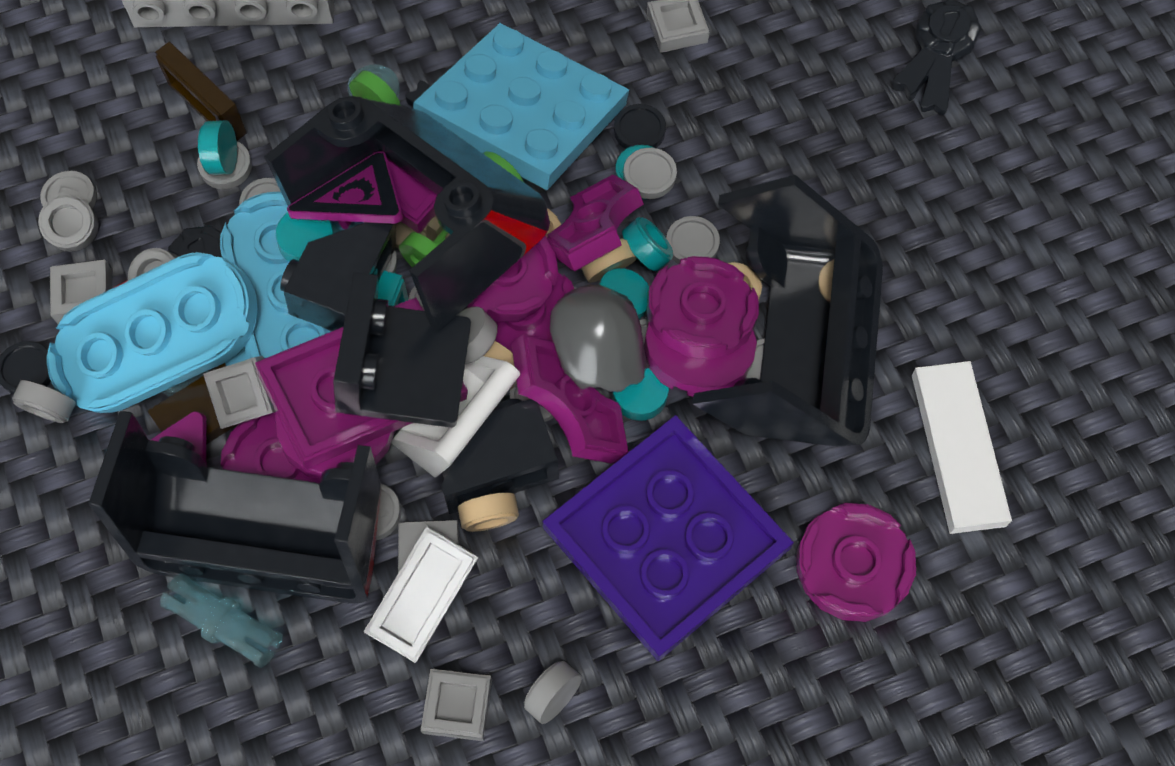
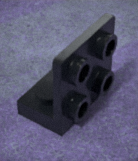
(397, 362)

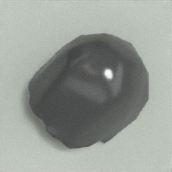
(598, 338)

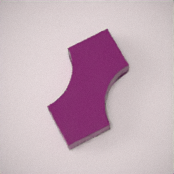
(594, 222)
(586, 416)

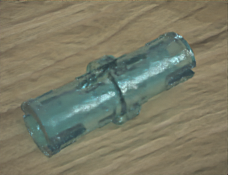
(221, 620)

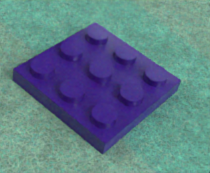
(667, 537)

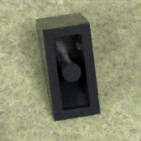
(322, 278)
(503, 456)

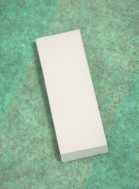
(961, 448)

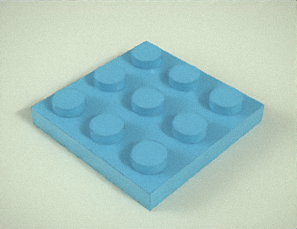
(524, 104)

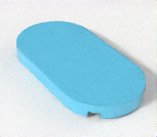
(252, 245)
(152, 332)

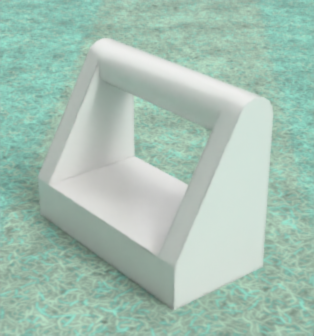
(438, 446)

